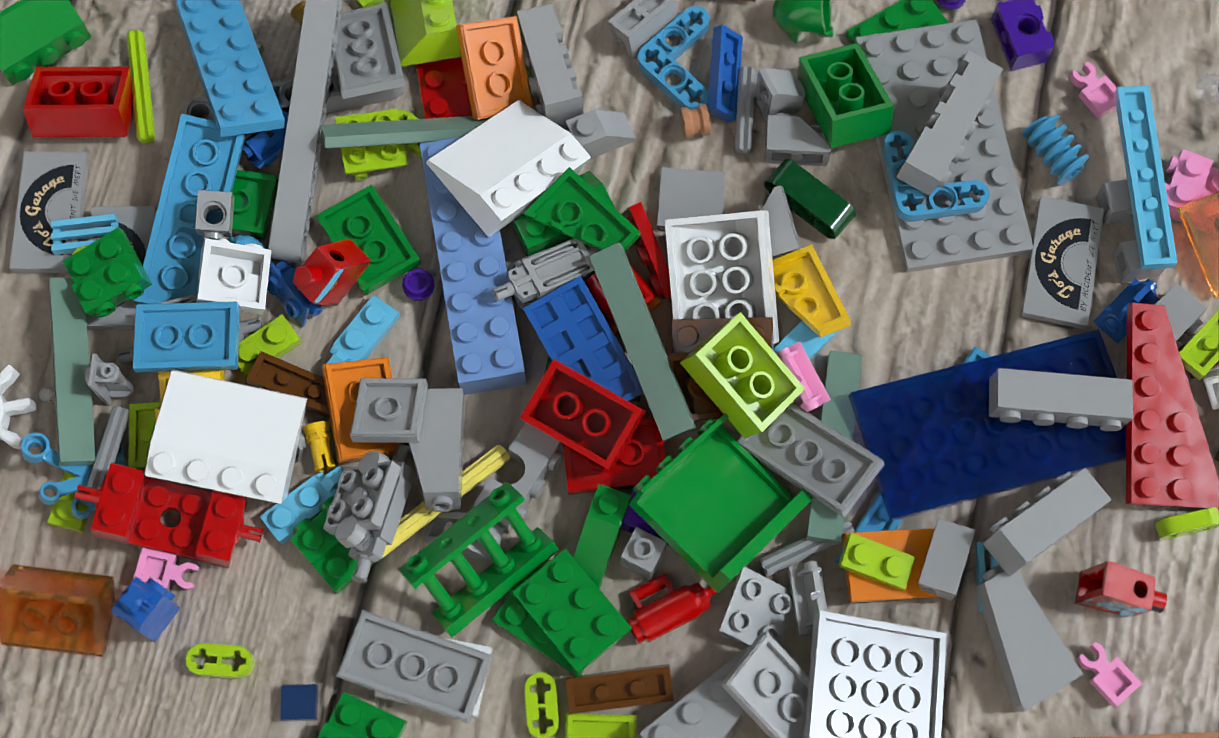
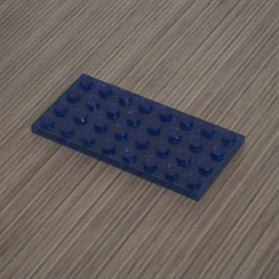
(948, 449)

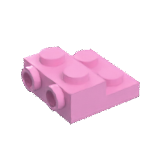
(1189, 180)

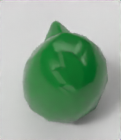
(804, 16)

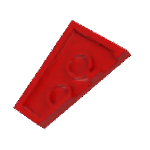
(649, 251)

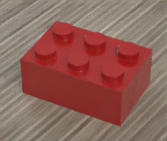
(582, 414)

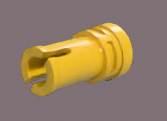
(319, 437)

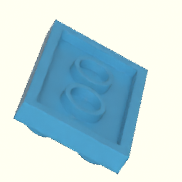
(186, 337)

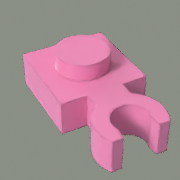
(1096, 93)
(162, 568)
(1112, 678)

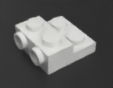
(234, 274)

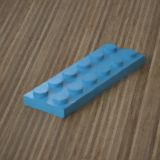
(230, 66)
(196, 163)

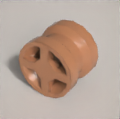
(695, 121)

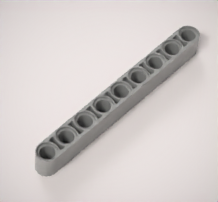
(303, 130)

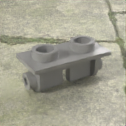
(107, 380)
(807, 594)

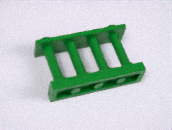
(498, 578)

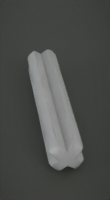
(745, 110)
(109, 446)
(796, 552)

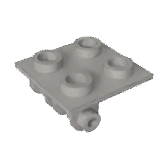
(756, 608)

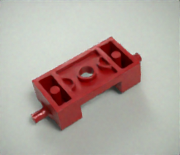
(132, 508)

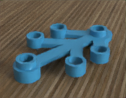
(67, 486)

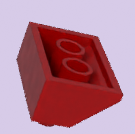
(79, 102)

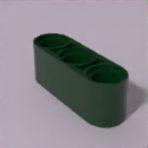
(811, 199)

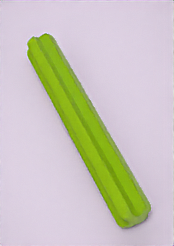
(140, 87)

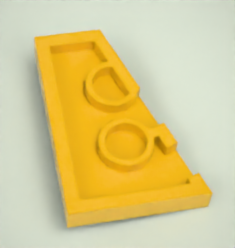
(809, 291)

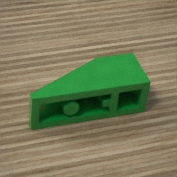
(601, 532)

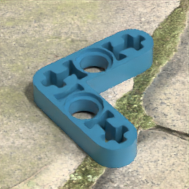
(667, 57)
(903, 191)

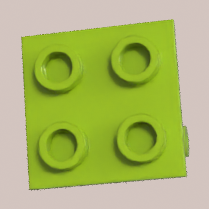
(363, 159)

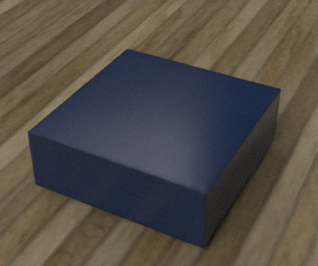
(299, 702)

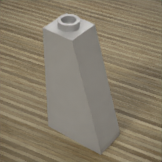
(440, 449)
(1024, 641)

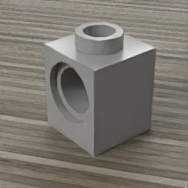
(211, 201)
(643, 553)

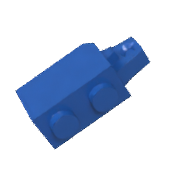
(146, 607)

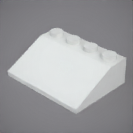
(507, 164)
(722, 266)
(226, 437)

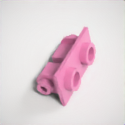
(801, 367)

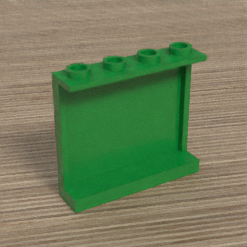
(716, 504)

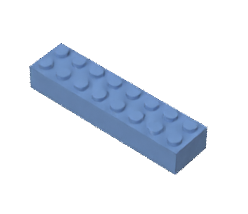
(470, 267)

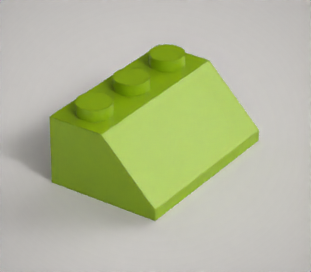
(425, 30)
(743, 376)

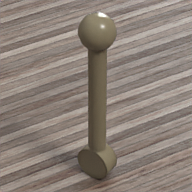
(1102, 53)

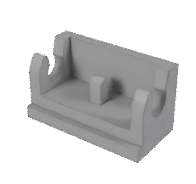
(641, 22)
(946, 559)

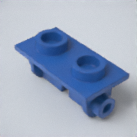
(263, 149)
(294, 301)
(1114, 317)

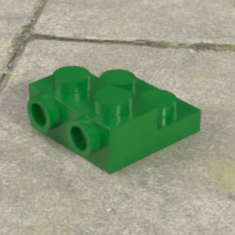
(107, 274)
(324, 550)
(361, 720)

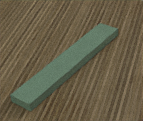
(397, 131)
(642, 342)
(70, 361)
(841, 380)

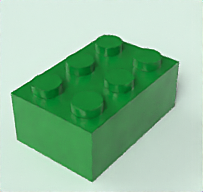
(845, 95)

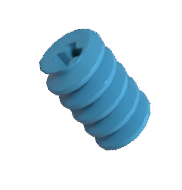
(1055, 148)

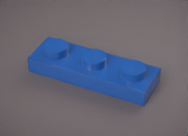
(724, 73)

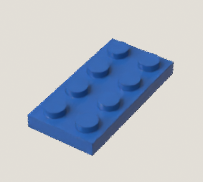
(582, 339)

